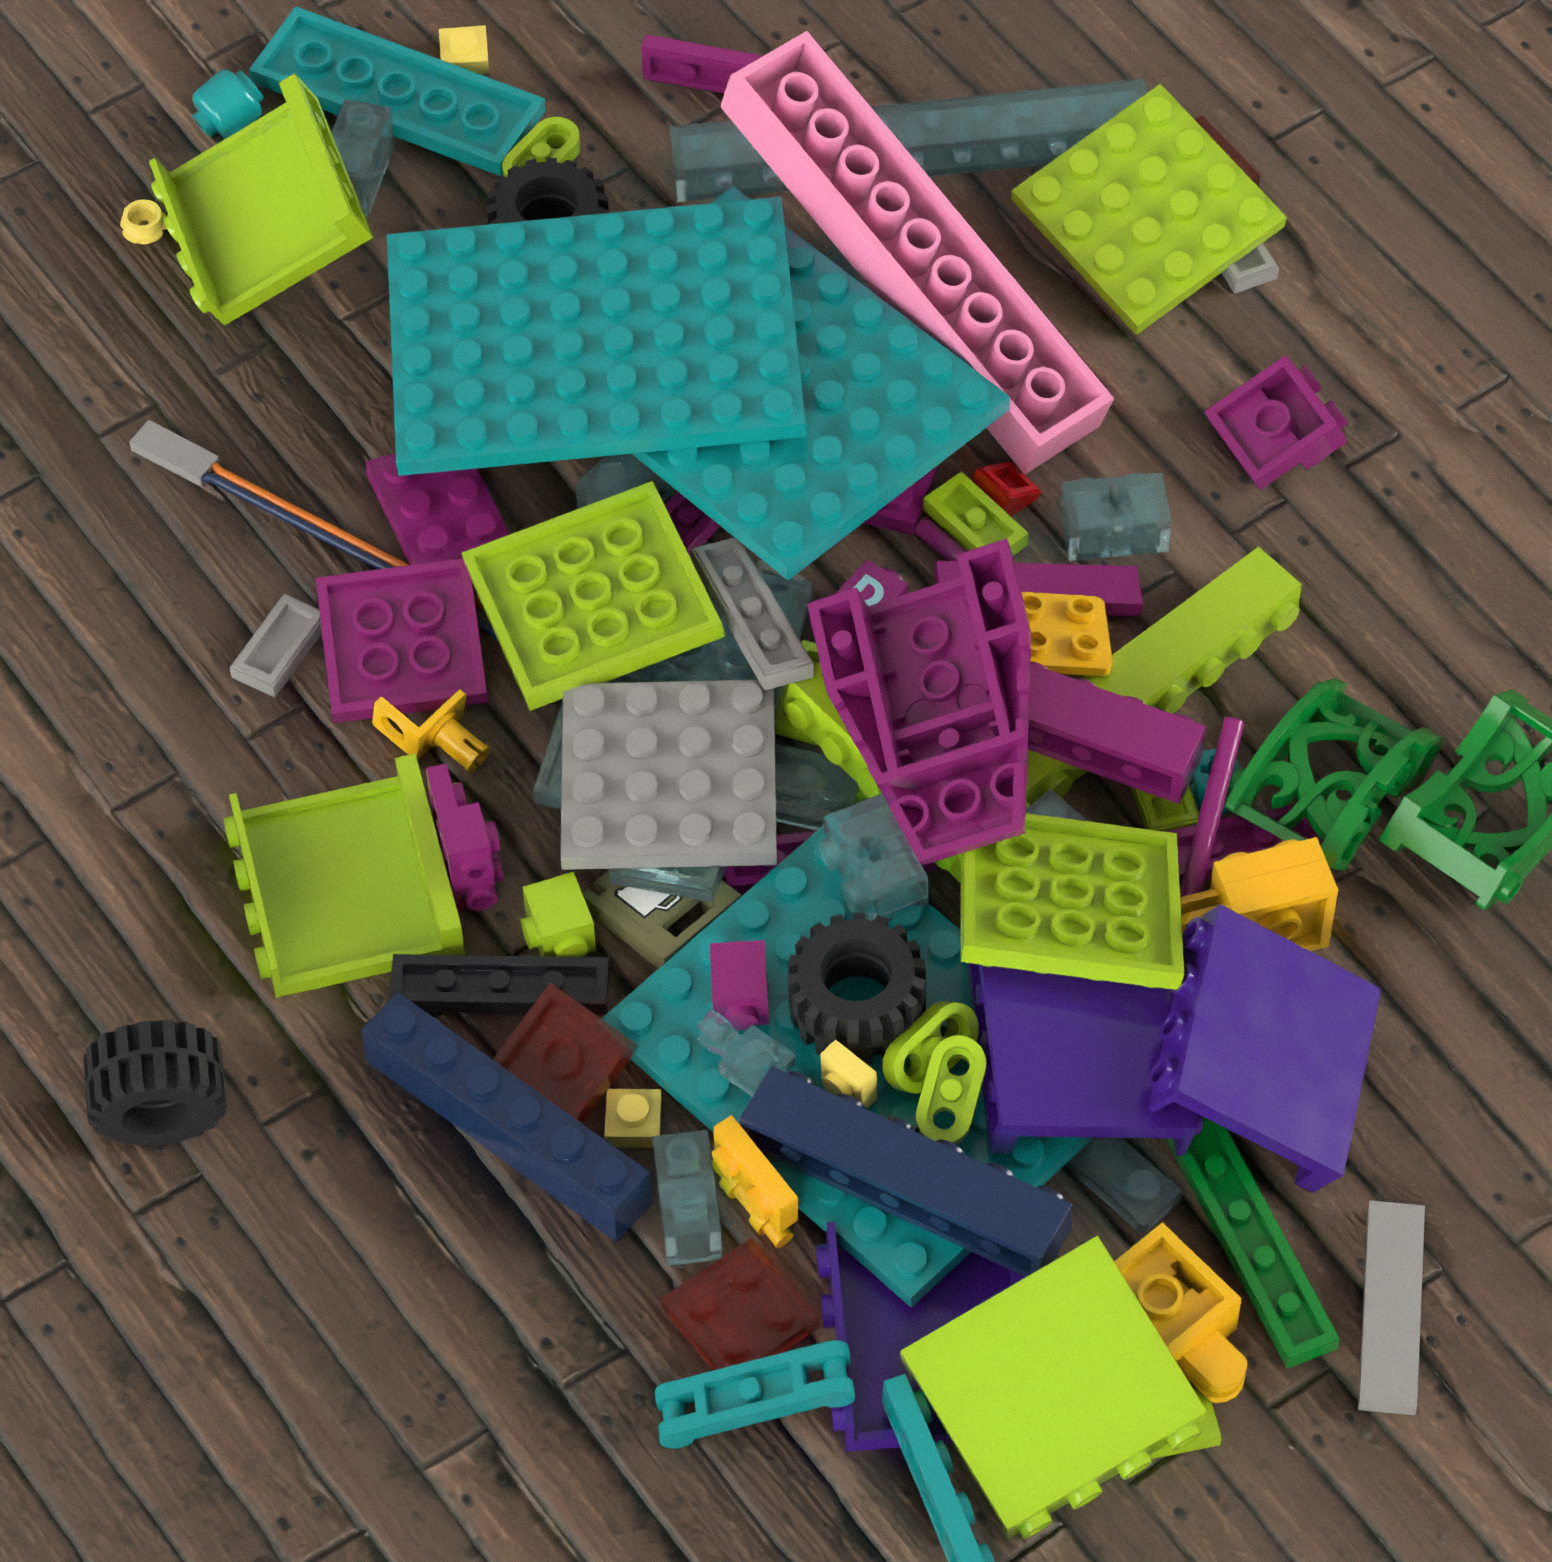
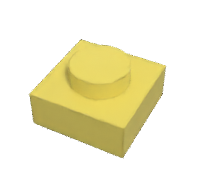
(465, 48)
(847, 1074)
(633, 1117)

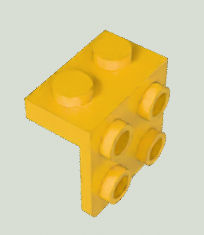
(1069, 633)

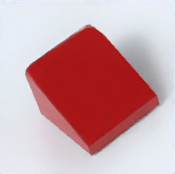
(1006, 486)

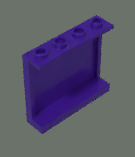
(1267, 1043)
(1071, 1058)
(882, 1324)

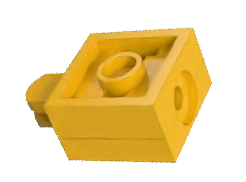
(1277, 888)
(1189, 1310)

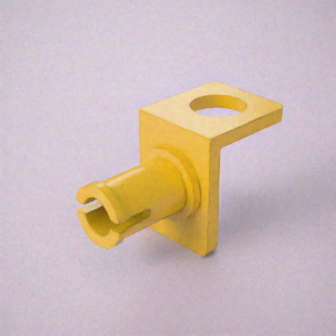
(439, 730)

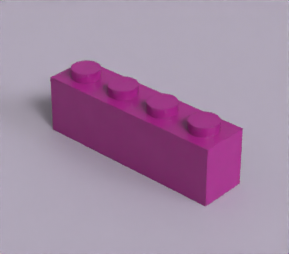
(1112, 734)

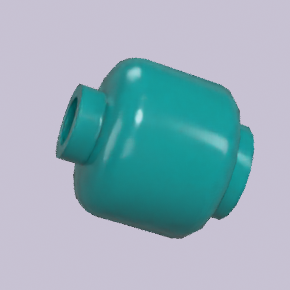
(226, 103)

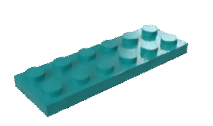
(428, 98)

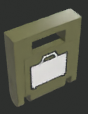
(644, 915)

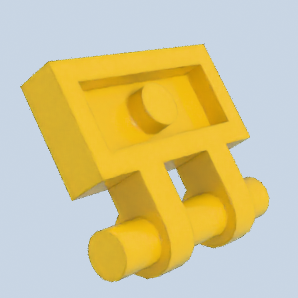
(754, 1182)

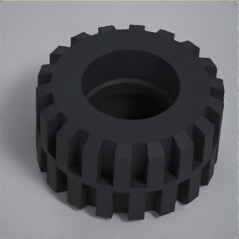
(545, 192)
(854, 950)
(154, 1083)

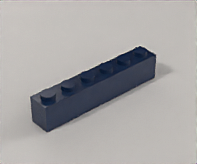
(507, 1117)
(907, 1172)

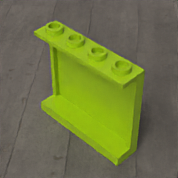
(262, 207)
(344, 882)
(1055, 1388)

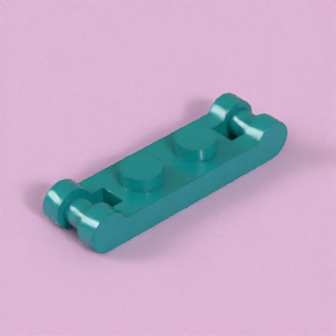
(754, 1392)

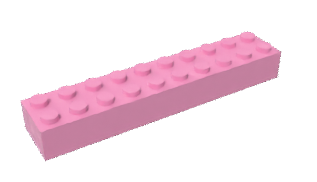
(913, 244)

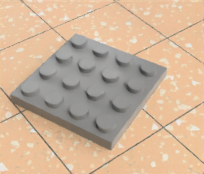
(668, 775)

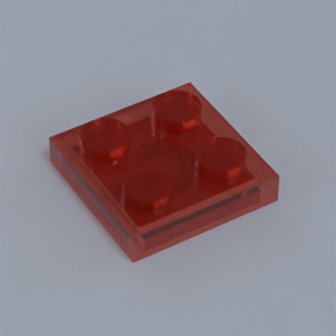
(565, 1053)
(740, 1309)

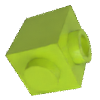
(558, 918)

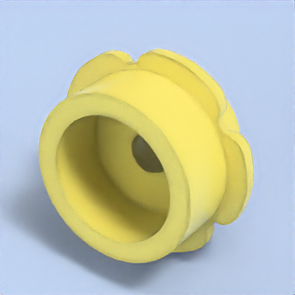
(143, 222)

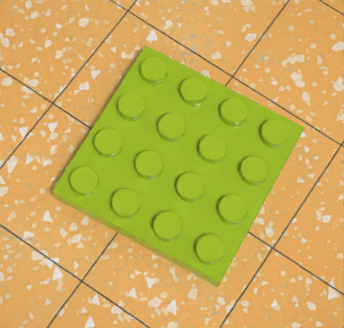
(1148, 208)
(592, 595)
(1076, 903)

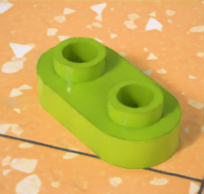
(540, 142)
(921, 1039)
(950, 1092)

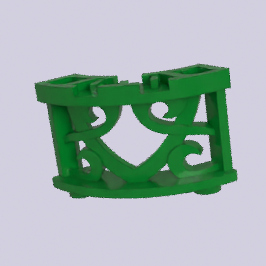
(1341, 824)
(1427, 831)

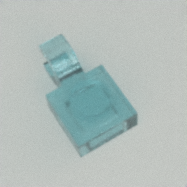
(744, 1057)

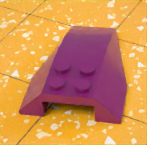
(938, 700)

